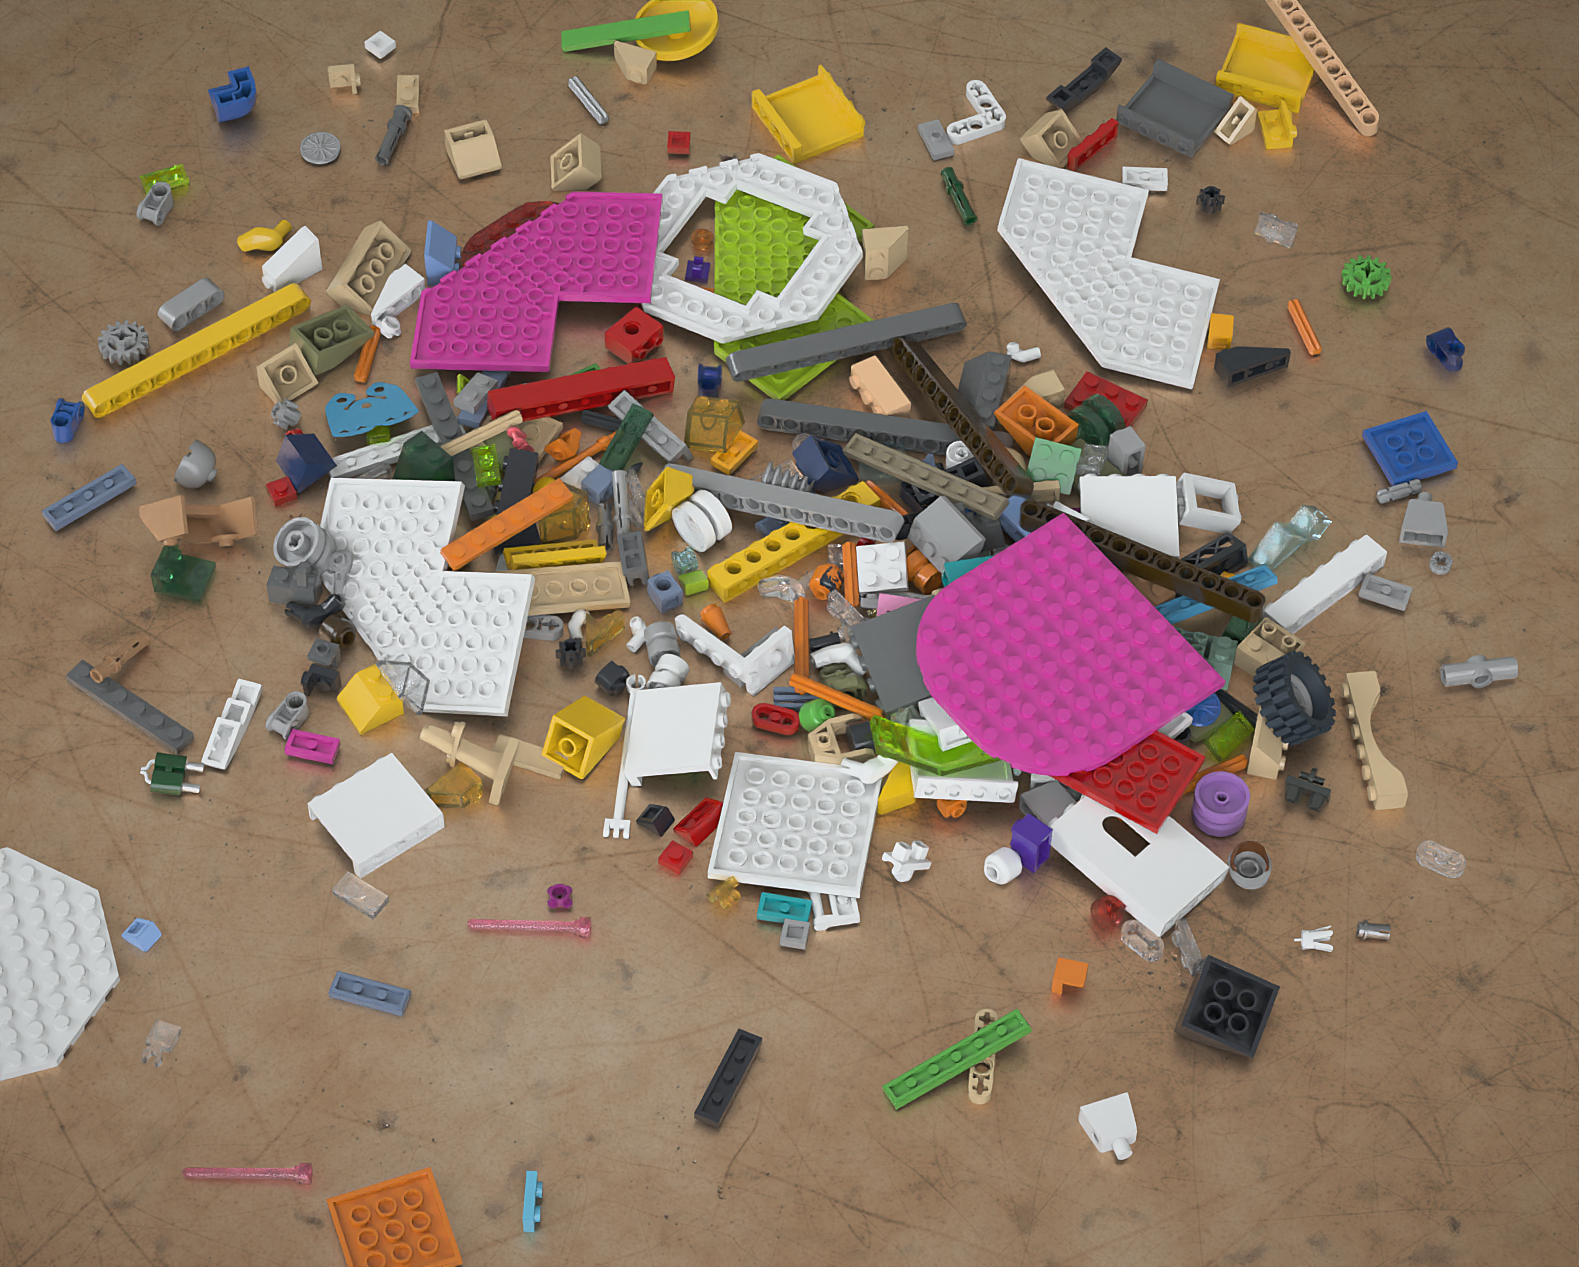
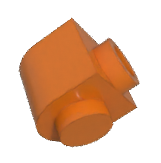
(951, 807)

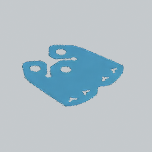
(392, 406)

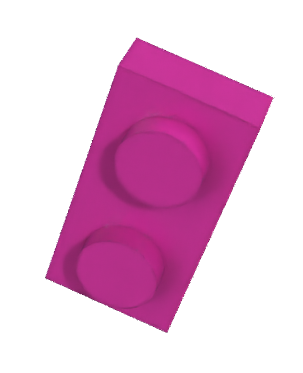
(312, 746)

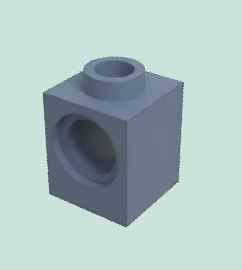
(598, 485)
(667, 599)

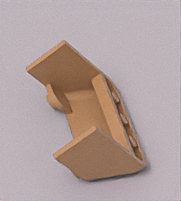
(180, 523)

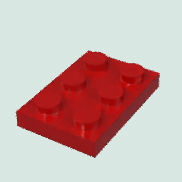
(1127, 402)

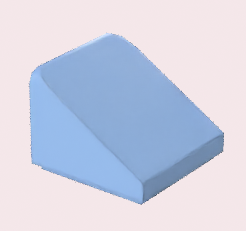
(142, 934)

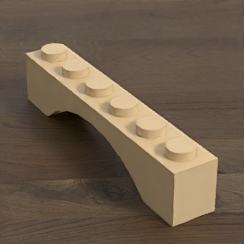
(1385, 781)

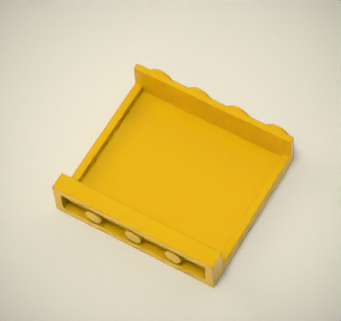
(1266, 68)
(809, 116)

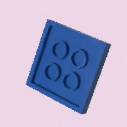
(1409, 449)

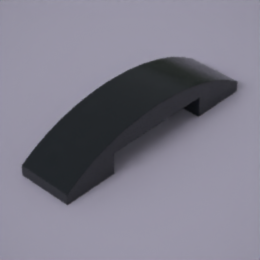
(1087, 82)

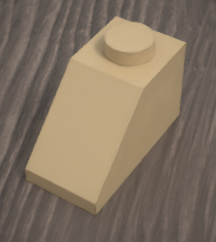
(635, 62)

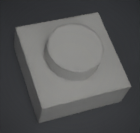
(795, 934)

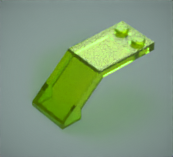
(923, 750)

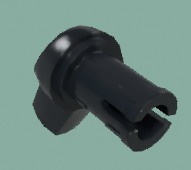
(315, 615)

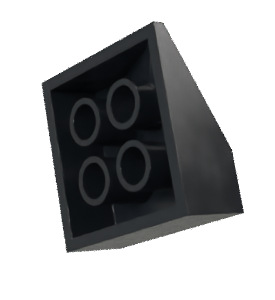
(1226, 1007)

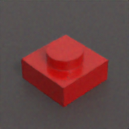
(678, 142)
(281, 491)
(675, 857)

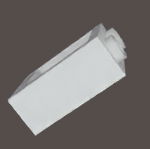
(1205, 519)

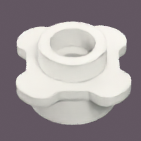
(389, 326)

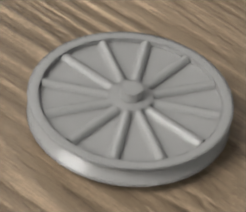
(320, 147)

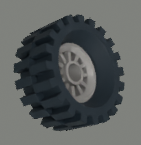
(1294, 698)

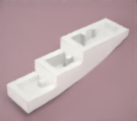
(232, 725)

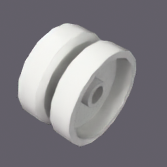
(701, 520)

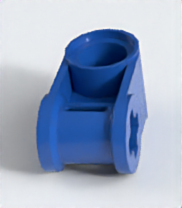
(66, 419)

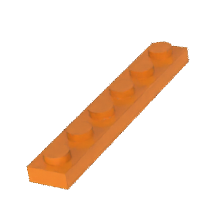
(506, 524)

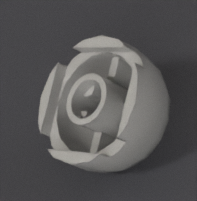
(196, 466)

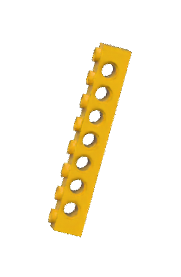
(777, 550)

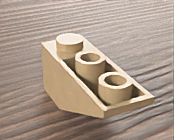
(1048, 387)

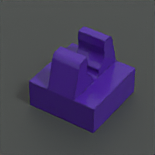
(697, 270)

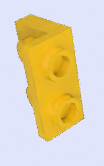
(1277, 127)

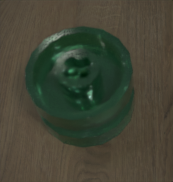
(1097, 420)

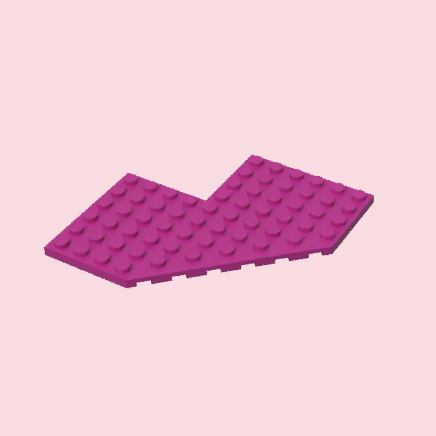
(506, 301)

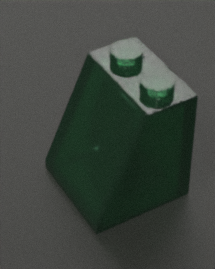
(424, 461)

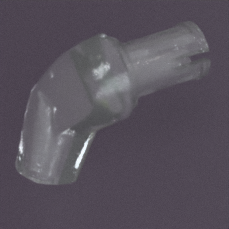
(785, 586)

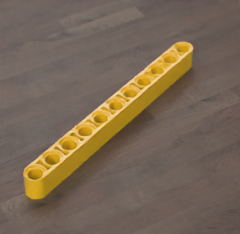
(196, 350)

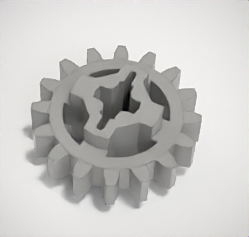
(123, 342)

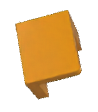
(1220, 331)

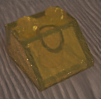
(713, 424)
(568, 520)

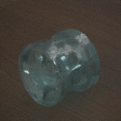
(684, 560)

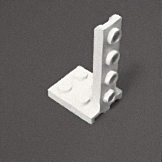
(757, 668)

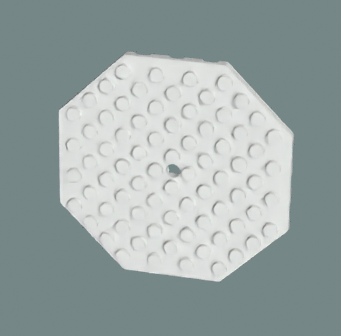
(51, 963)

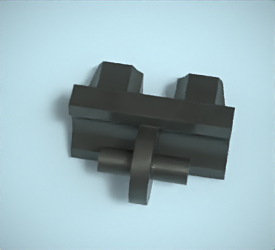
(1296, 787)

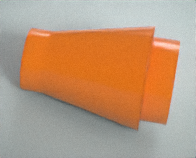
(715, 620)

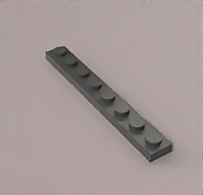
(446, 430)

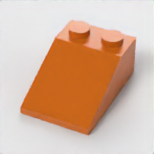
(1031, 416)

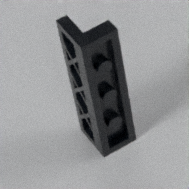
(1224, 558)

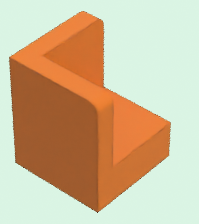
(1069, 973)

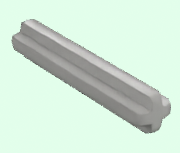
(588, 100)

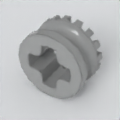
(1438, 557)

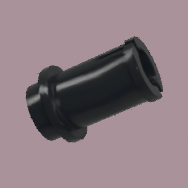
(824, 641)

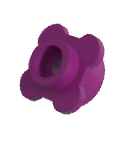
(559, 890)

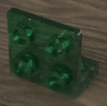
(181, 574)

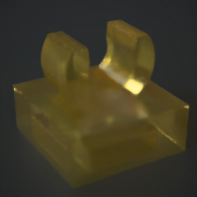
(722, 891)

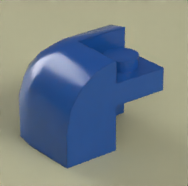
(236, 98)

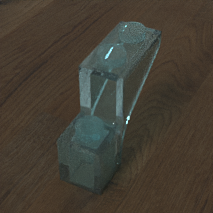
(1286, 537)

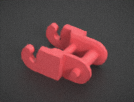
(519, 439)

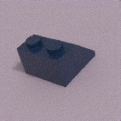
(824, 464)

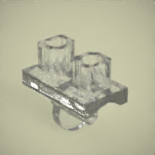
(1276, 230)

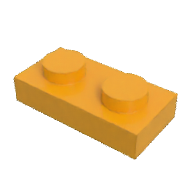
(736, 454)

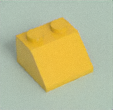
(664, 495)
(369, 700)

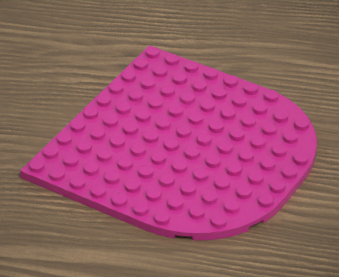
(1056, 656)

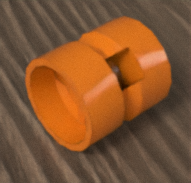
(923, 573)

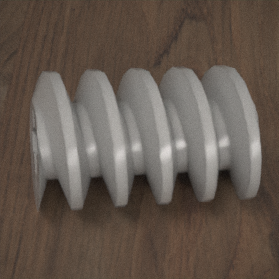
(777, 478)

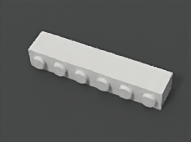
(1326, 585)

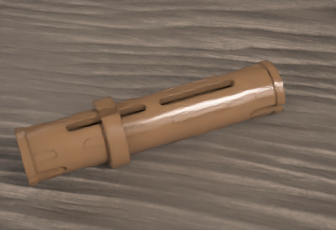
(102, 671)

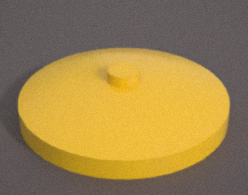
(679, 46)

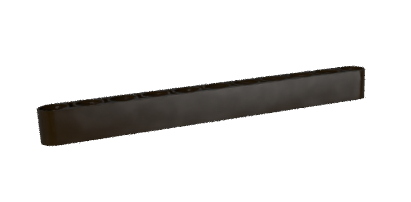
(962, 418)
(1157, 566)

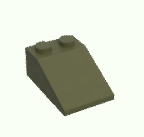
(330, 338)

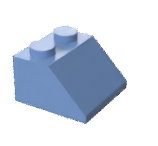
(440, 253)

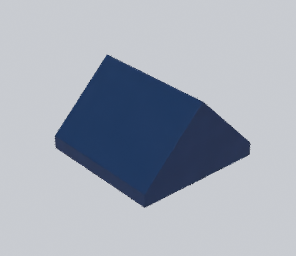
(304, 460)

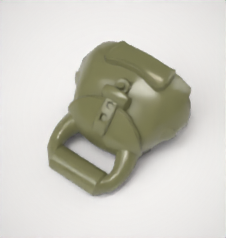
(843, 679)

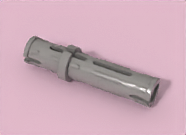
(622, 515)

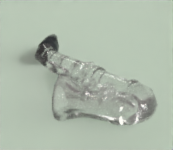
(637, 505)

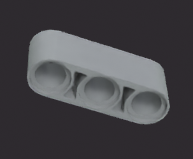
(191, 304)

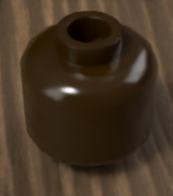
(338, 631)

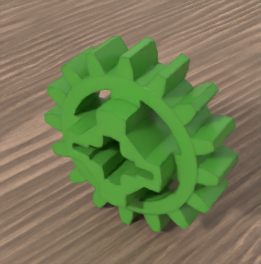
(1355, 275)

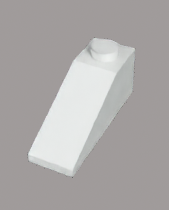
(399, 292)

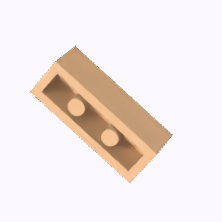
(879, 389)

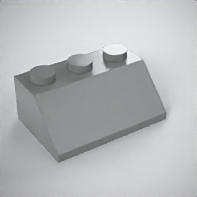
(945, 534)

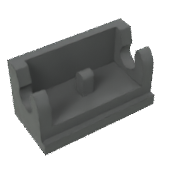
(633, 557)

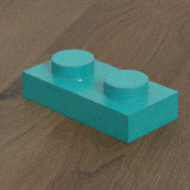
(778, 907)

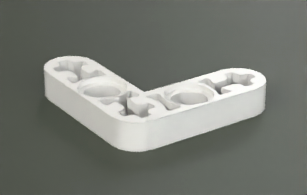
(961, 131)

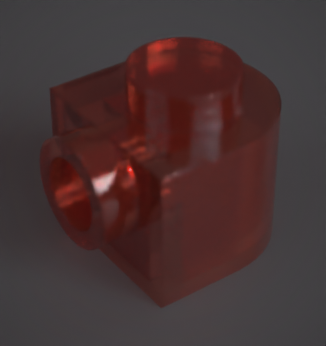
(1107, 911)

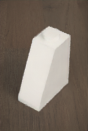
(293, 261)

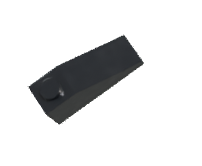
(1247, 363)
(968, 470)

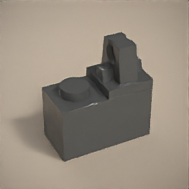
(989, 528)
(295, 585)

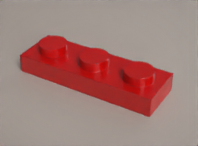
(1092, 144)

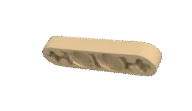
(976, 1076)

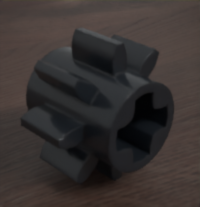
(1210, 199)
(570, 653)

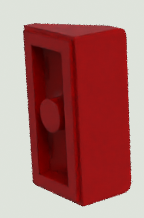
(700, 821)

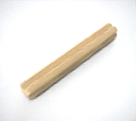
(483, 433)

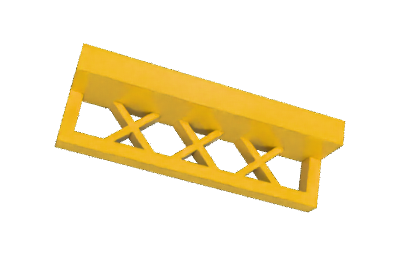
(554, 555)

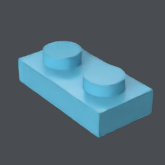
(531, 1211)

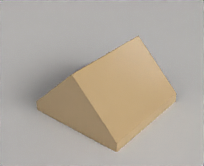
(285, 375)

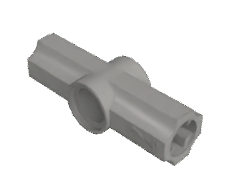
(1479, 671)

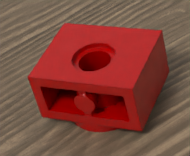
(634, 336)

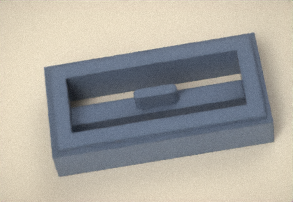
(788, 694)

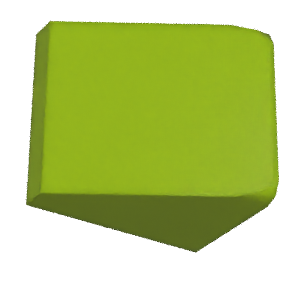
(693, 582)

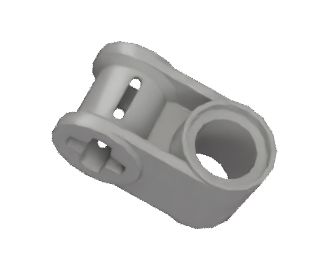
(156, 203)
(287, 717)

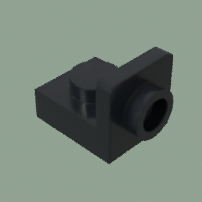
(322, 677)

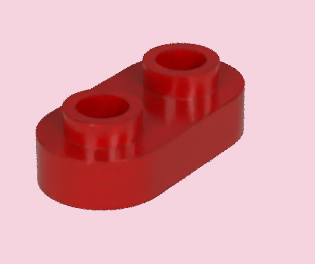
(776, 718)

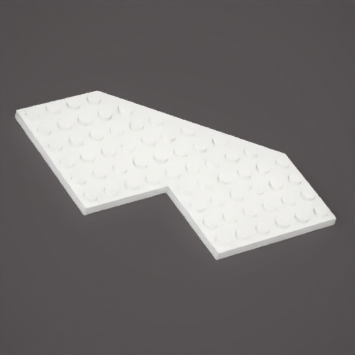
(1078, 247)
(408, 607)

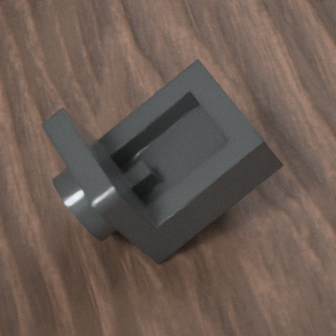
(325, 653)

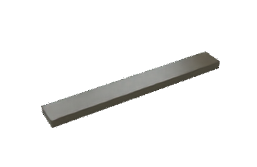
(926, 476)

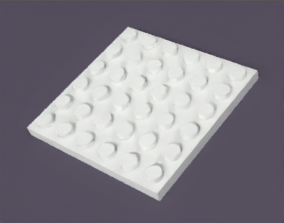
(794, 826)

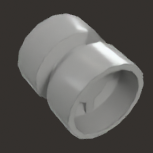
(661, 640)

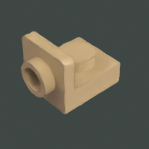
(344, 76)

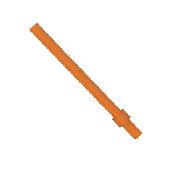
(600, 445)

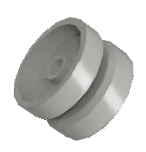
(305, 542)

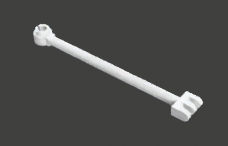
(617, 822)

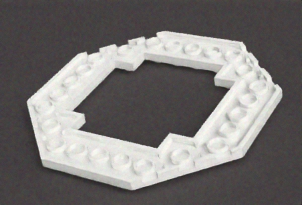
(809, 288)

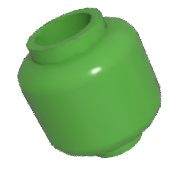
(815, 713)

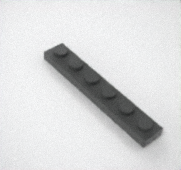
(131, 708)

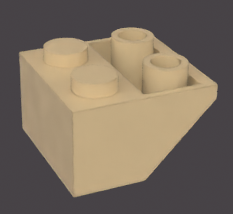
(472, 149)
(1265, 644)

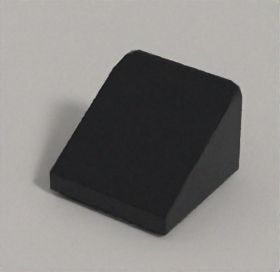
(656, 819)

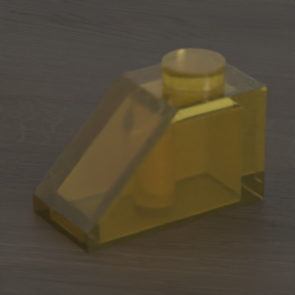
(456, 788)

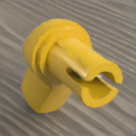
(264, 238)

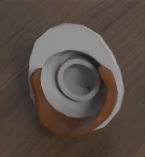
(1249, 865)

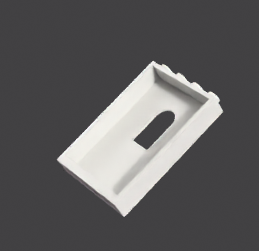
(1155, 884)

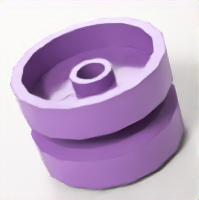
(1220, 804)

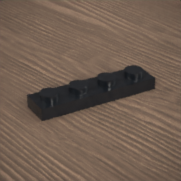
(728, 1078)

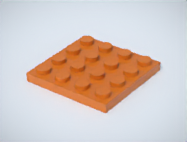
(395, 1224)

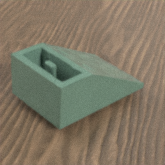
(1215, 650)

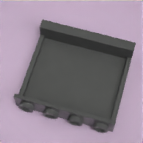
(1176, 109)
(890, 656)

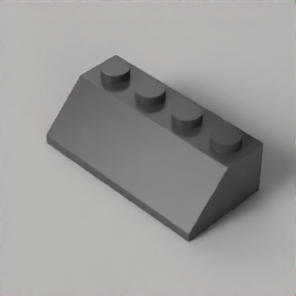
(985, 384)

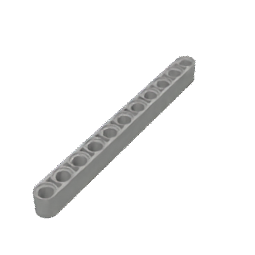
(797, 505)

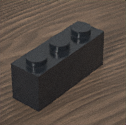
(519, 478)

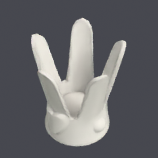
(1311, 938)

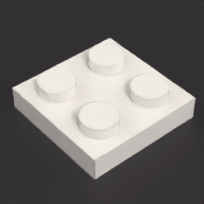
(882, 568)

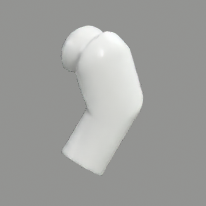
(1022, 355)

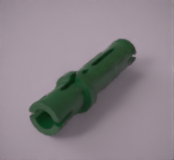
(951, 179)

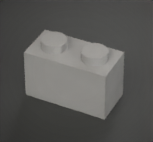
(1126, 451)

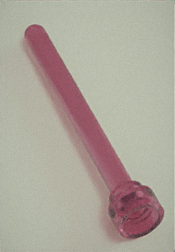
(580, 926)
(300, 1173)

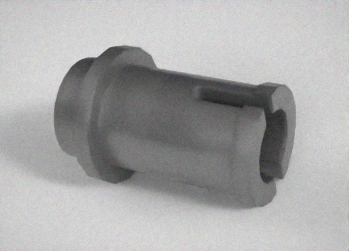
(1371, 930)

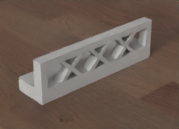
(656, 434)

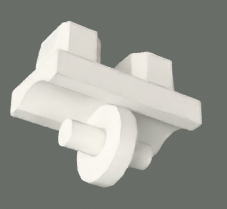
(907, 859)

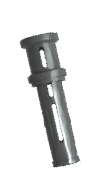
(396, 127)

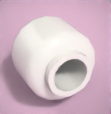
(1002, 865)

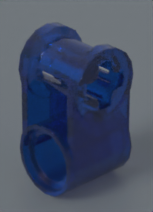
(1446, 348)
(709, 380)

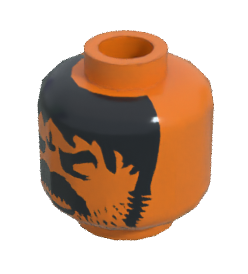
(826, 579)

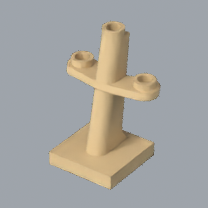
(492, 764)

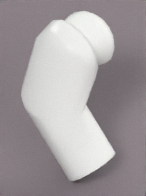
(575, 624)
(637, 628)

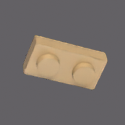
(408, 91)

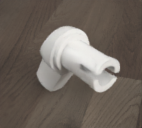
(835, 654)
(869, 771)

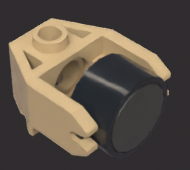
(824, 747)

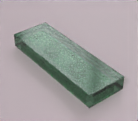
(626, 438)

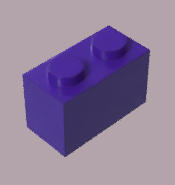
(1031, 841)

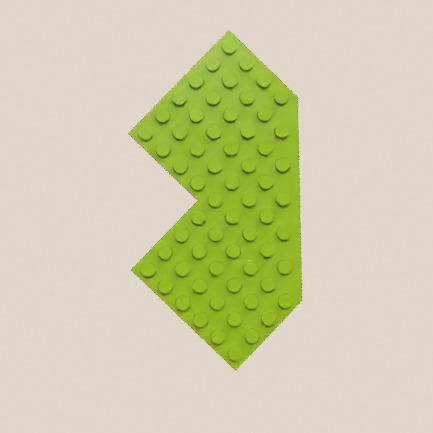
(761, 250)

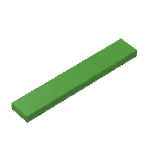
(626, 31)
(956, 1059)

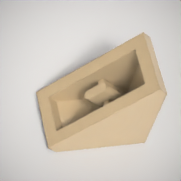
(1237, 122)

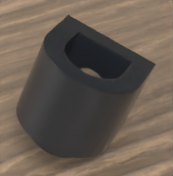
(612, 678)

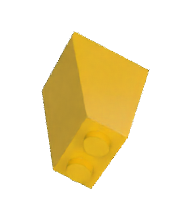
(583, 734)

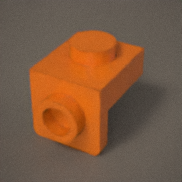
(565, 446)

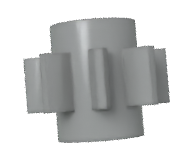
(285, 414)

